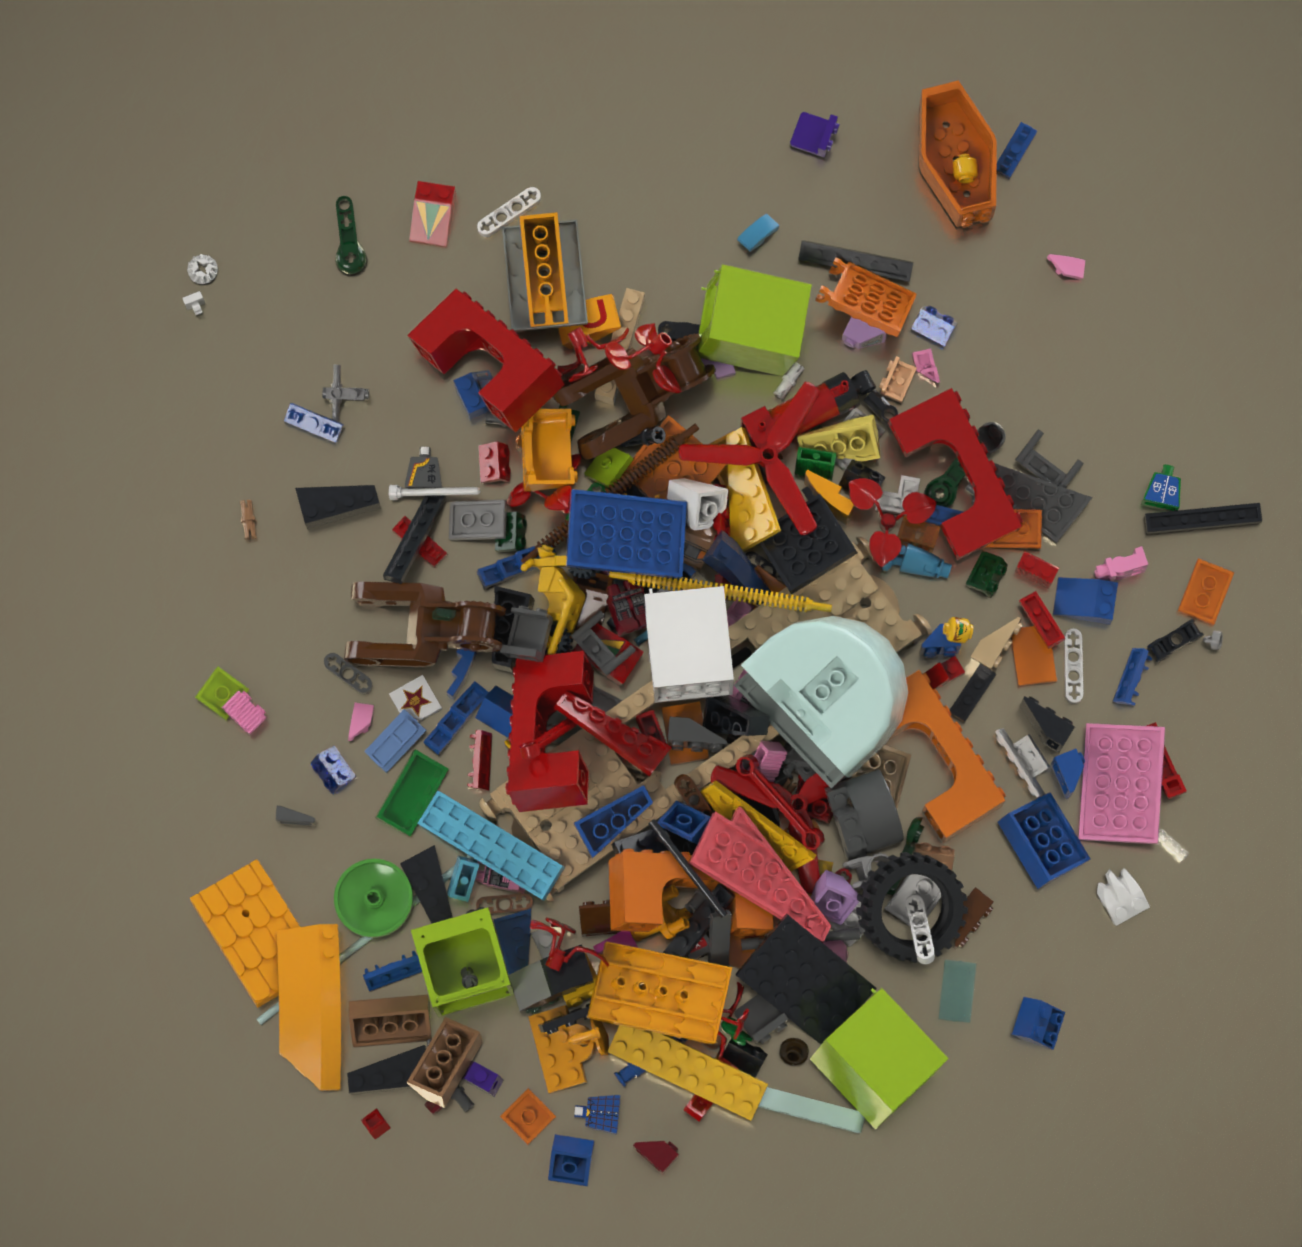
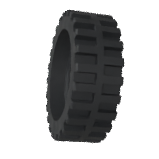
(884, 878)

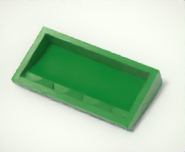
(411, 792)

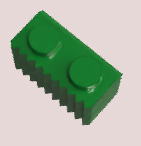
(816, 461)

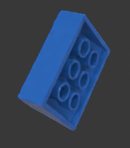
(1043, 840)

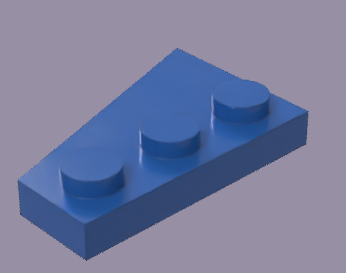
(514, 939)

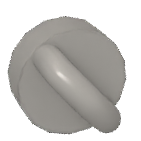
(1215, 640)

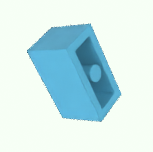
(463, 878)

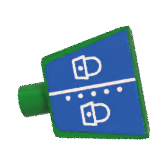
(1163, 490)

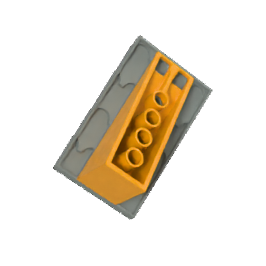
(544, 273)

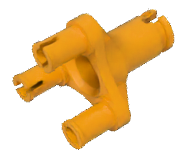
(673, 919)

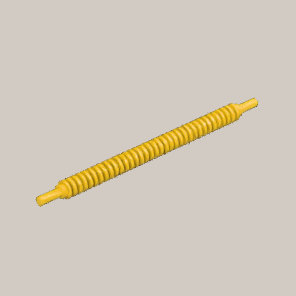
(808, 605)

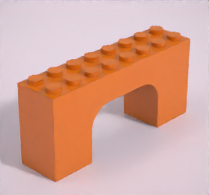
(973, 788)
(637, 888)

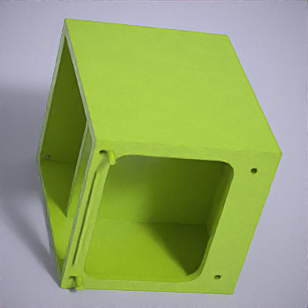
(753, 320)
(457, 944)
(878, 1058)

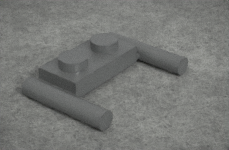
(1042, 467)
(597, 649)

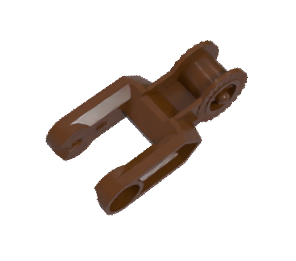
(638, 390)
(426, 637)

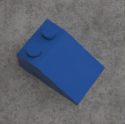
(1085, 599)

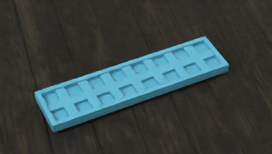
(491, 845)

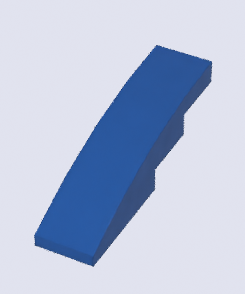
(505, 568)
(461, 671)
(456, 718)

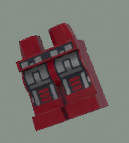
(627, 607)

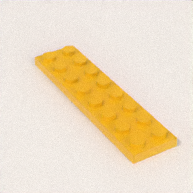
(690, 1069)

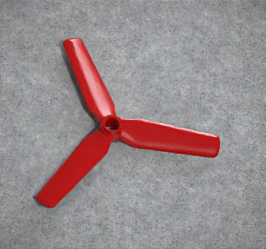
(776, 471)
(810, 792)

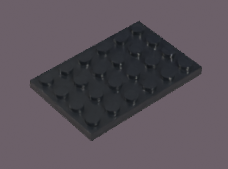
(805, 979)

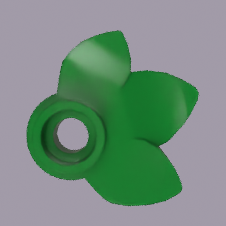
(731, 1029)

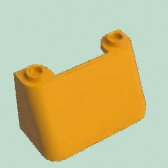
(548, 450)

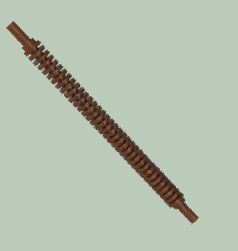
(678, 440)

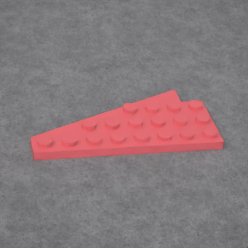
(747, 864)

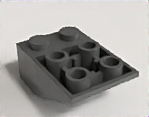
(690, 734)

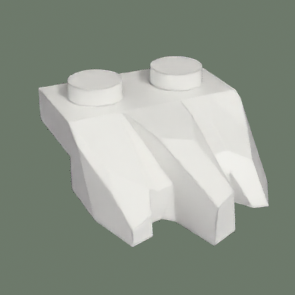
(1121, 897)

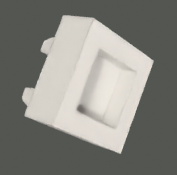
(194, 301)

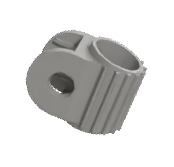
(863, 866)

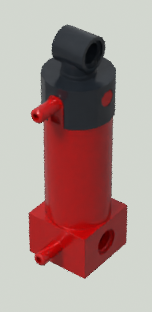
(835, 398)

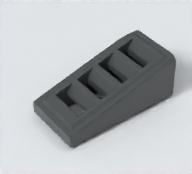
(289, 816)

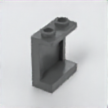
(528, 634)

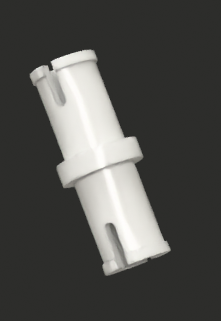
(788, 380)

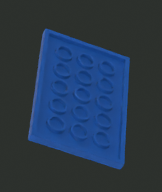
(626, 534)

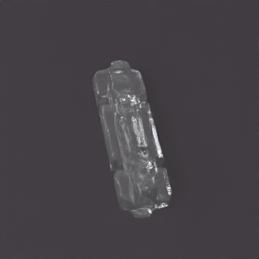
(1172, 845)

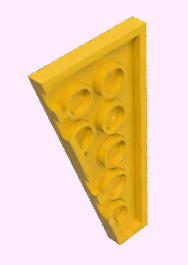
(749, 502)
(787, 848)

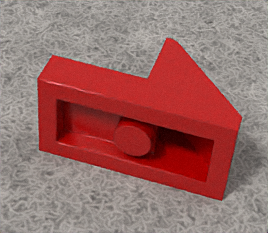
(944, 672)

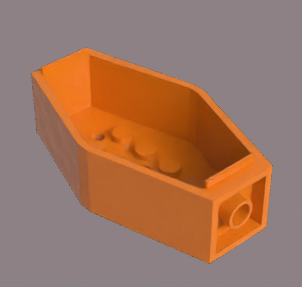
(965, 135)

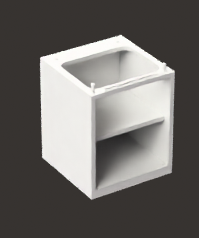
(689, 644)

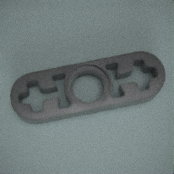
(356, 686)

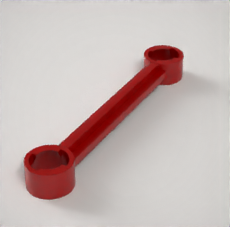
(533, 748)
(780, 802)

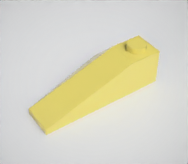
(849, 439)

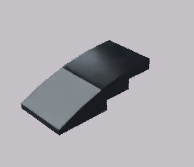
(541, 984)

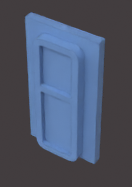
(395, 740)

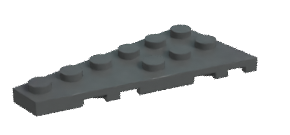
(1058, 504)

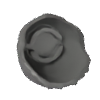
(992, 436)

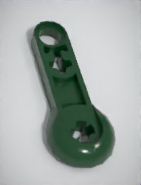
(348, 241)
(948, 482)
(913, 834)

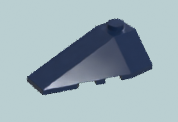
(732, 563)

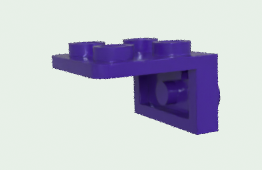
(814, 133)

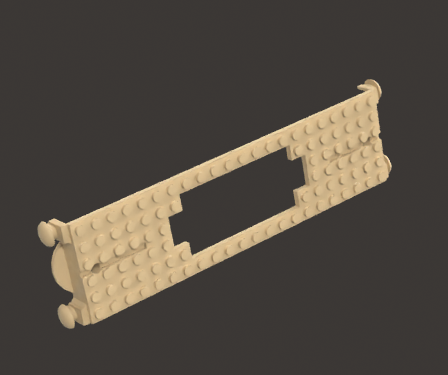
(842, 587)

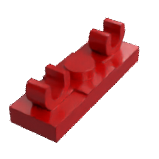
(429, 551)
(1042, 620)
(481, 760)

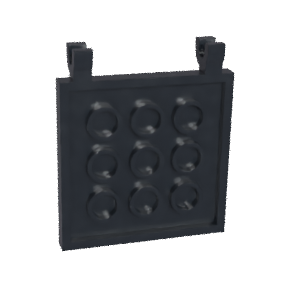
(807, 557)

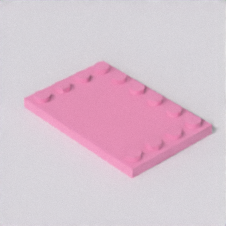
(1122, 783)

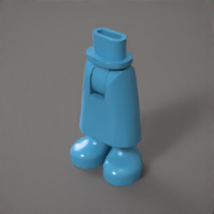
(919, 562)

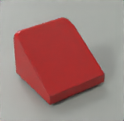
(375, 1124)

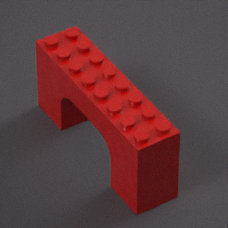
(463, 326)
(946, 423)
(549, 778)

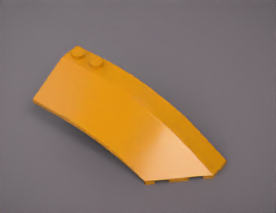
(310, 1002)

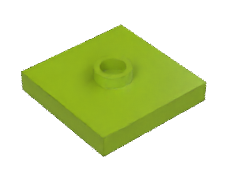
(608, 467)
(219, 690)

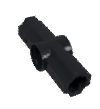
(880, 406)

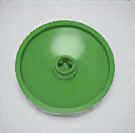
(373, 898)

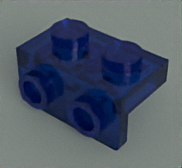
(934, 325)
(332, 769)

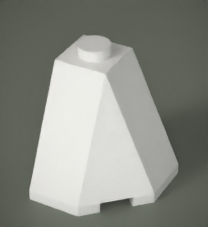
(702, 500)

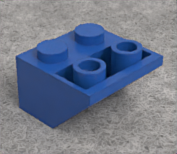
(938, 644)
(1038, 1022)

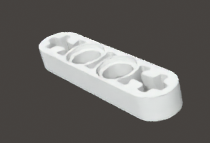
(507, 210)
(1073, 666)
(922, 929)

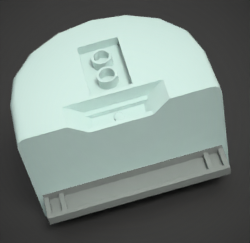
(829, 692)

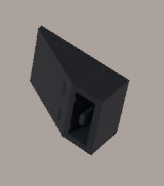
(1049, 727)

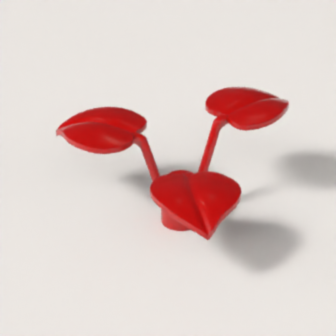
(579, 341)
(657, 344)
(557, 501)
(882, 545)
(556, 955)
(740, 1022)

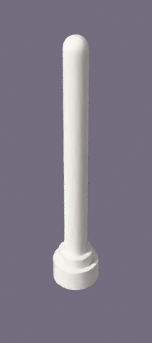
(397, 492)

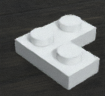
(892, 502)

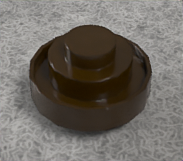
(794, 1051)

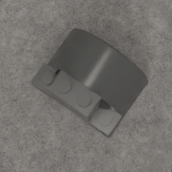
(872, 819)

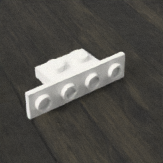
(1027, 759)

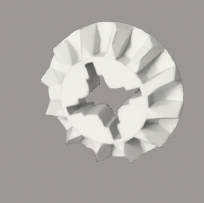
(200, 277)

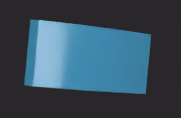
(757, 232)

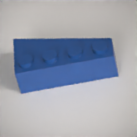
(609, 821)

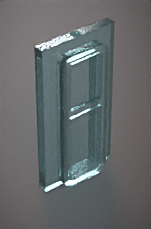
(957, 991)

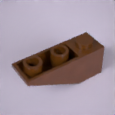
(978, 905)

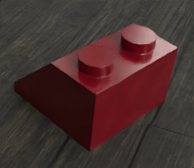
(658, 1153)

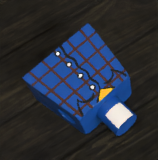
(601, 1113)

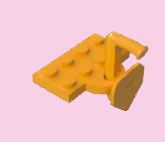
(563, 1051)

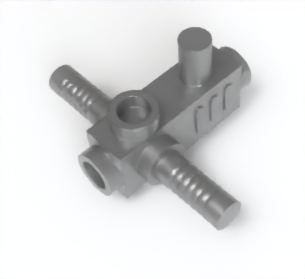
(337, 393)

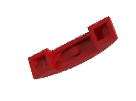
(1171, 781)

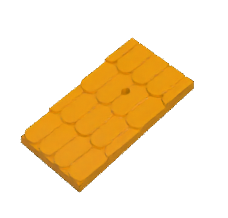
(244, 921)
(676, 996)

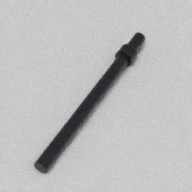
(663, 837)

